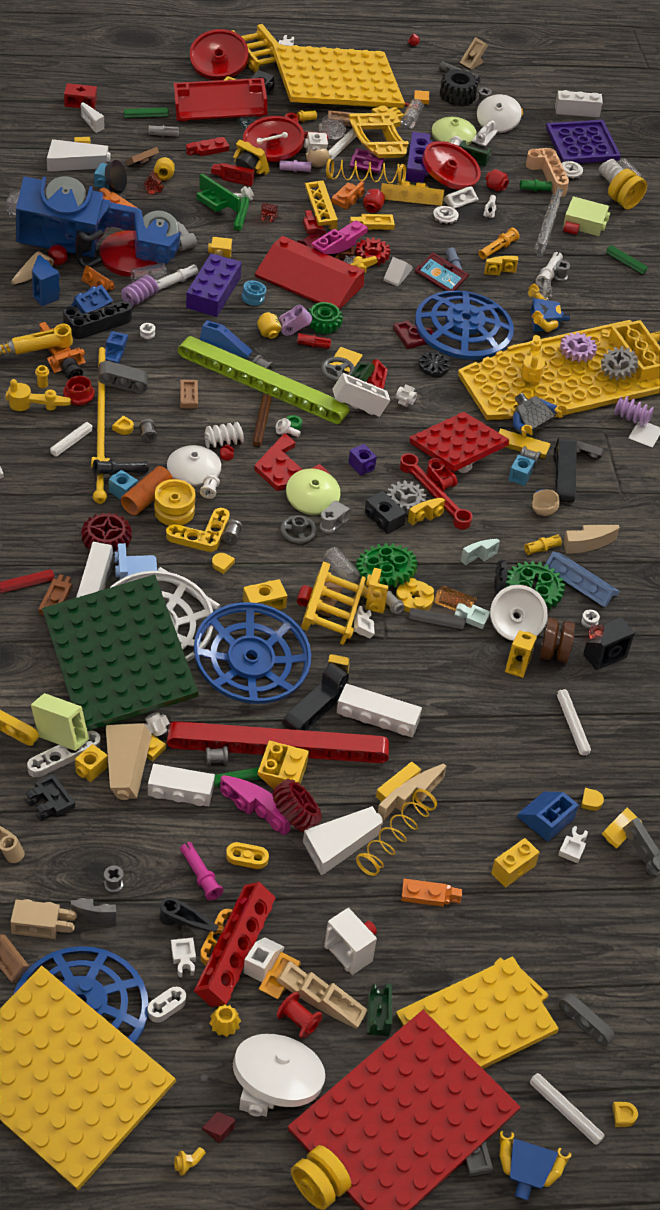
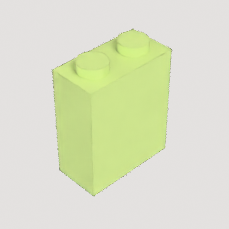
(588, 214)
(60, 721)

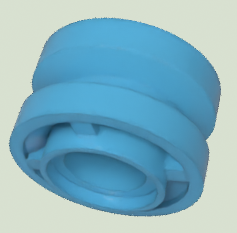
(253, 293)

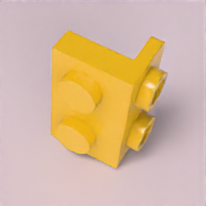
(375, 592)

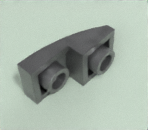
(95, 914)

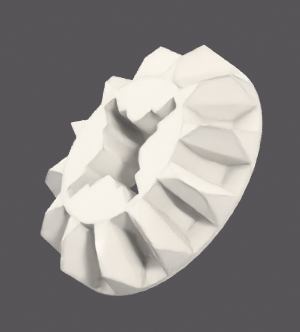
(576, 172)
(441, 213)

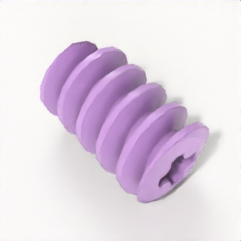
(140, 290)
(633, 411)

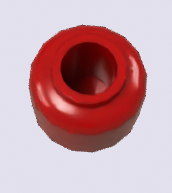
(497, 180)
(373, 200)

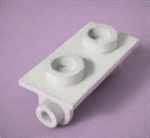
(485, 134)

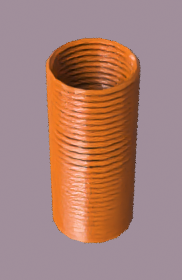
(144, 491)

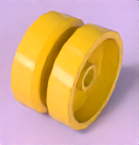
(627, 188)
(174, 502)
(321, 1177)

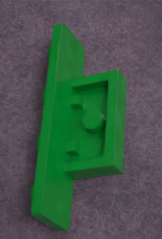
(216, 196)

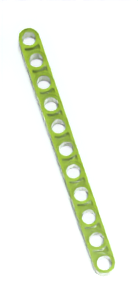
(263, 380)

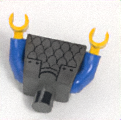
(534, 414)

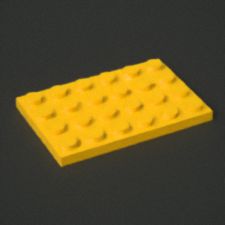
(488, 1013)

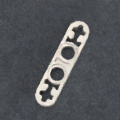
(66, 757)

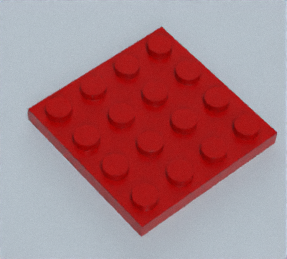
(459, 441)

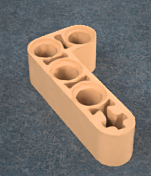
(550, 164)

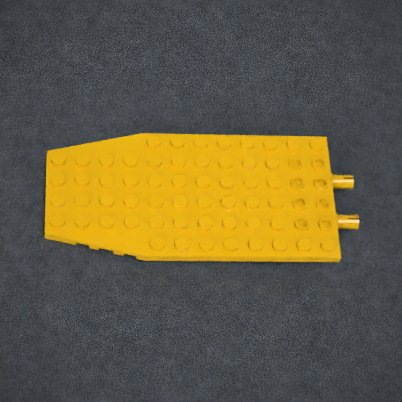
(577, 385)

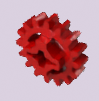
(373, 248)

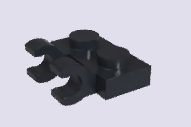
(53, 793)

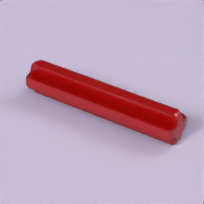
(27, 580)

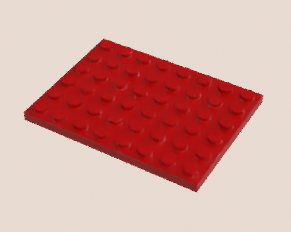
(406, 1116)

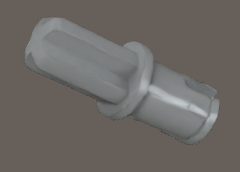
(163, 131)

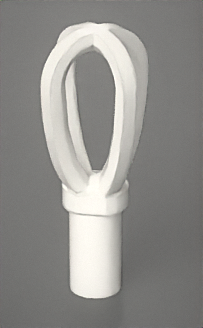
(491, 204)

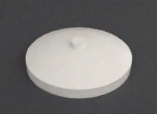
(278, 1070)

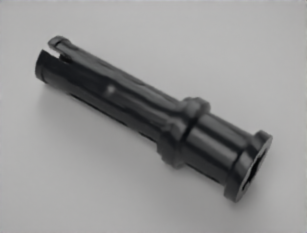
(112, 467)

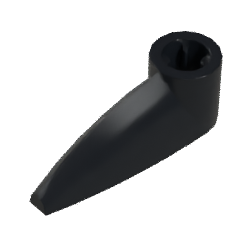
(175, 911)

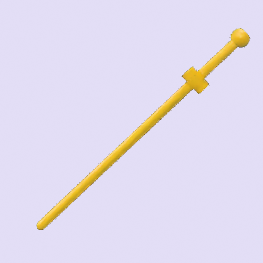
(100, 495)

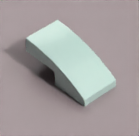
(481, 549)

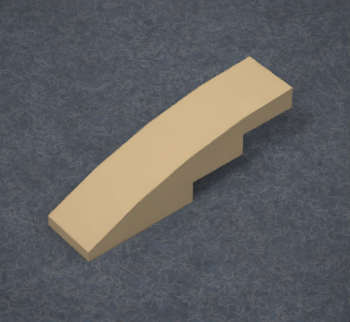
(426, 780)
(321, 995)

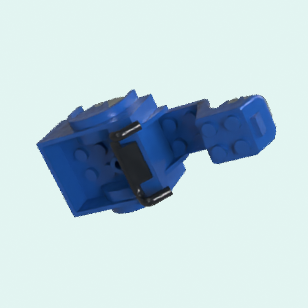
(79, 222)

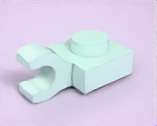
(475, 615)

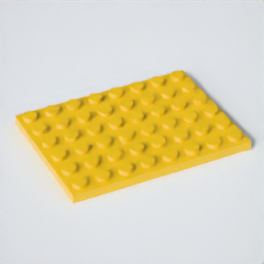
(337, 76)
(71, 1078)

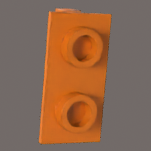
(95, 279)
(55, 361)

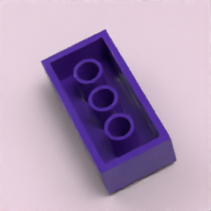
(213, 285)

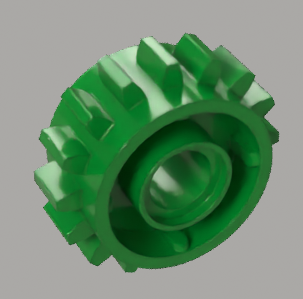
(325, 317)

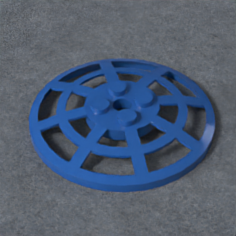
(455, 321)
(255, 646)
(92, 991)

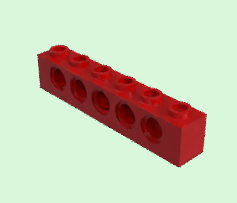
(234, 944)

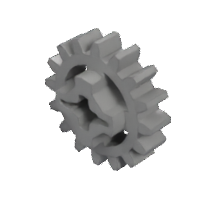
(619, 363)
(406, 495)

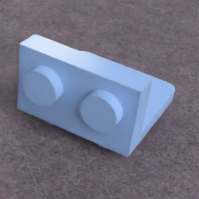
(132, 564)

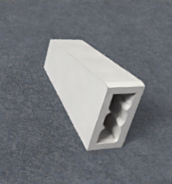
(76, 156)
(97, 569)
(341, 837)

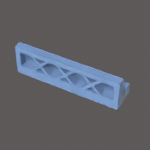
(581, 579)

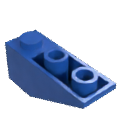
(221, 337)

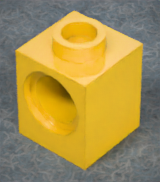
(221, 247)
(91, 763)

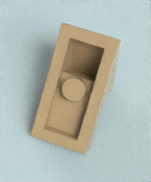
(473, 55)

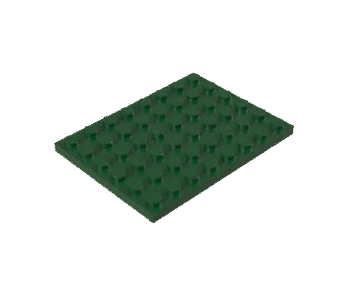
(120, 652)

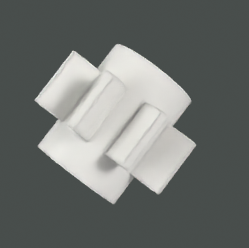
(406, 395)
(156, 723)

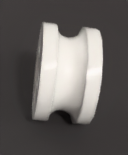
(147, 331)
(590, 614)

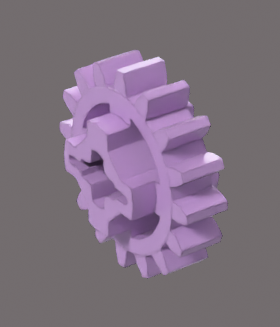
(578, 347)

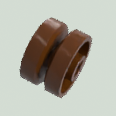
(559, 640)

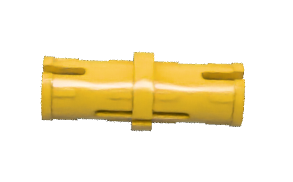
(542, 544)

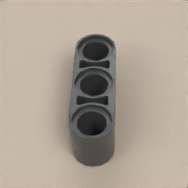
(122, 377)

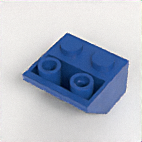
(45, 282)
(549, 813)

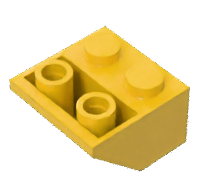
(282, 763)

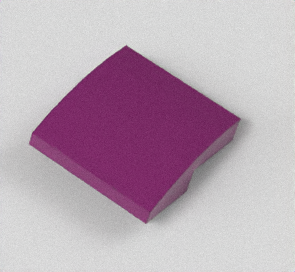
(363, 158)

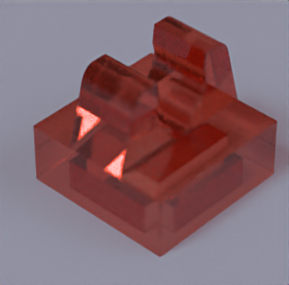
(153, 183)
(269, 210)

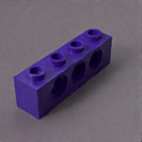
(416, 170)

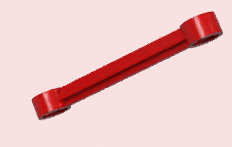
(431, 486)

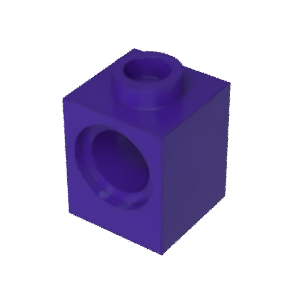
(362, 459)

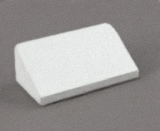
(461, 198)

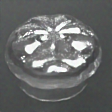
(332, 126)

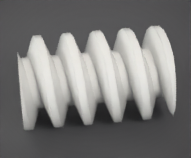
(610, 169)
(223, 433)

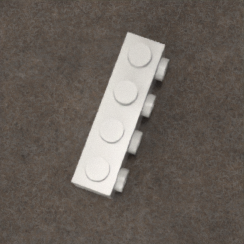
(379, 710)

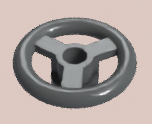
(336, 370)
(298, 525)

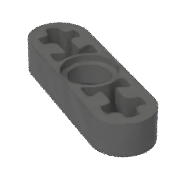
(586, 1019)

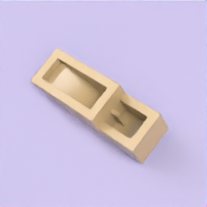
(590, 538)

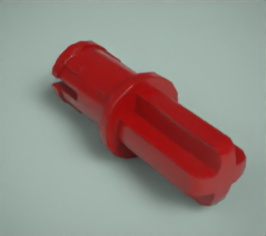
(313, 341)

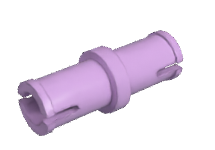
(295, 166)

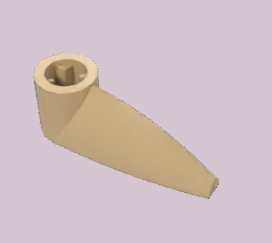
(25, 272)
(10, 846)

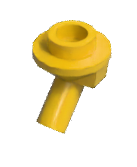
(184, 1162)

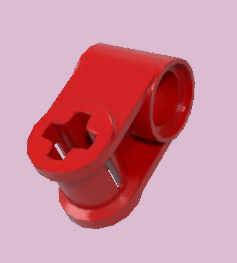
(441, 474)

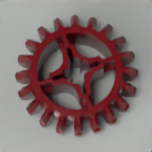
(107, 530)
(296, 805)

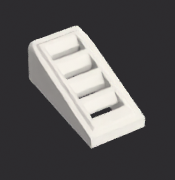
(92, 117)

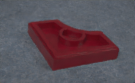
(408, 334)

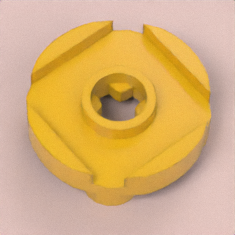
(417, 588)

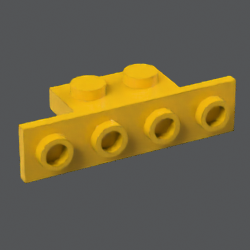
(412, 193)

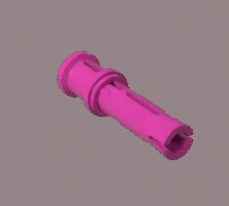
(205, 878)

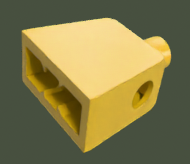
(522, 646)

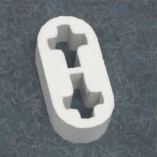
(168, 1005)

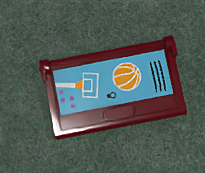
(437, 271)

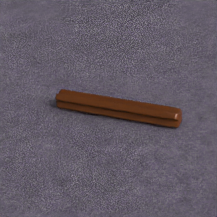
(261, 420)

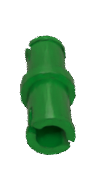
(535, 185)

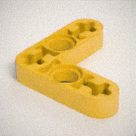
(203, 538)

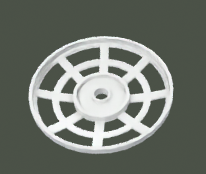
(175, 599)

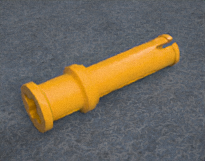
(503, 241)

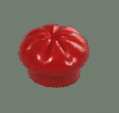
(79, 390)

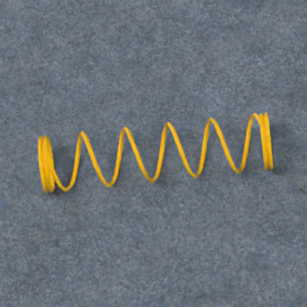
(399, 169)
(368, 855)

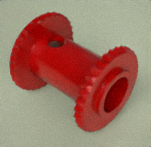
(299, 1015)

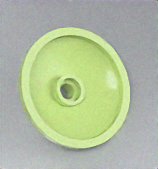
(447, 127)
(312, 498)

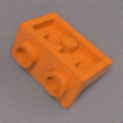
(348, 195)

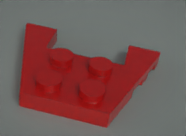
(277, 467)

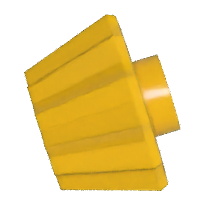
(225, 1020)

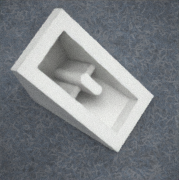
(397, 271)

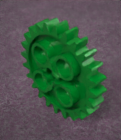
(395, 562)
(548, 584)

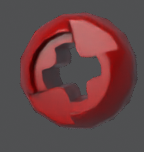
(58, 254)

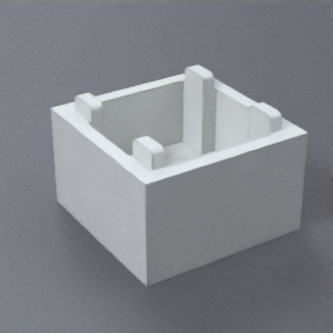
(350, 941)

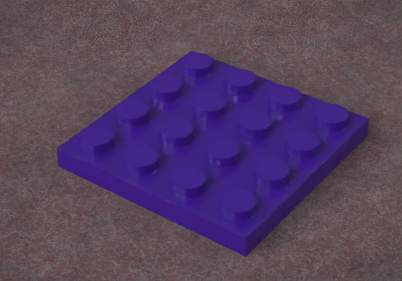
(583, 141)

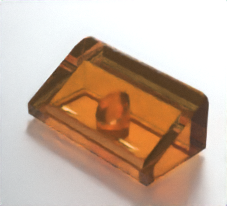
(451, 598)

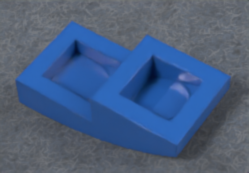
(115, 346)

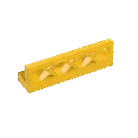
(324, 201)

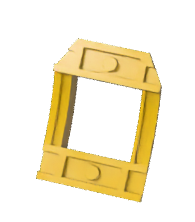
(393, 148)

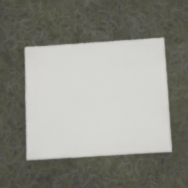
(645, 434)

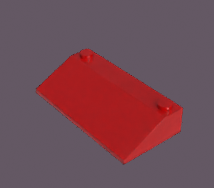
(220, 99)
(310, 273)

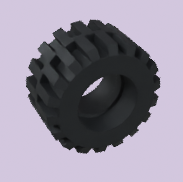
(458, 87)

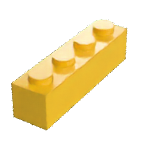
(397, 780)

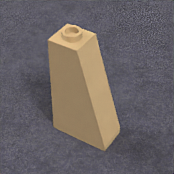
(127, 757)

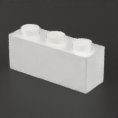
(578, 103)
(361, 395)
(181, 785)

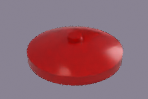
(219, 54)
(278, 148)
(451, 165)
(119, 253)

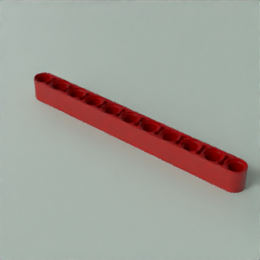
(255, 741)

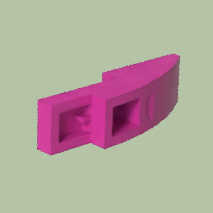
(340, 240)
(252, 797)

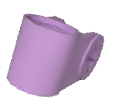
(294, 318)

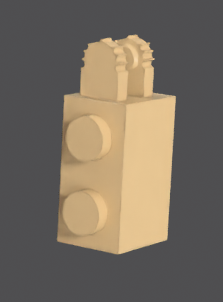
(40, 919)

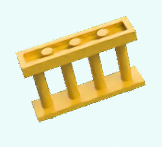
(265, 40)
(317, 604)

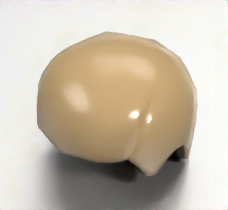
(318, 157)
(545, 502)

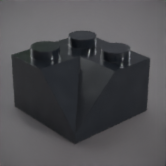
(611, 646)

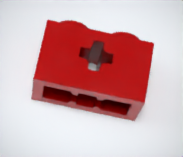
(77, 94)

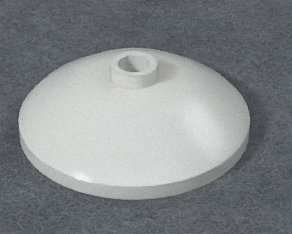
(505, 117)
(193, 464)
(518, 600)

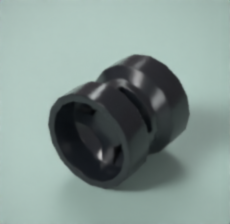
(71, 368)

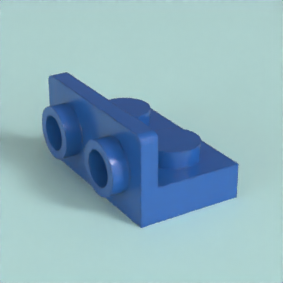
(93, 299)

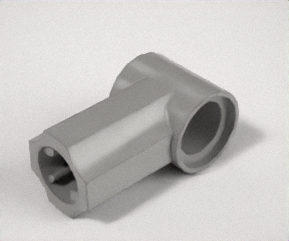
(187, 239)

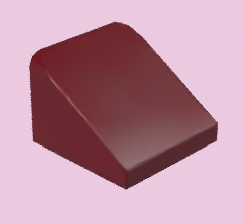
(219, 1126)

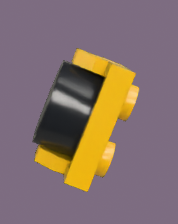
(251, 157)

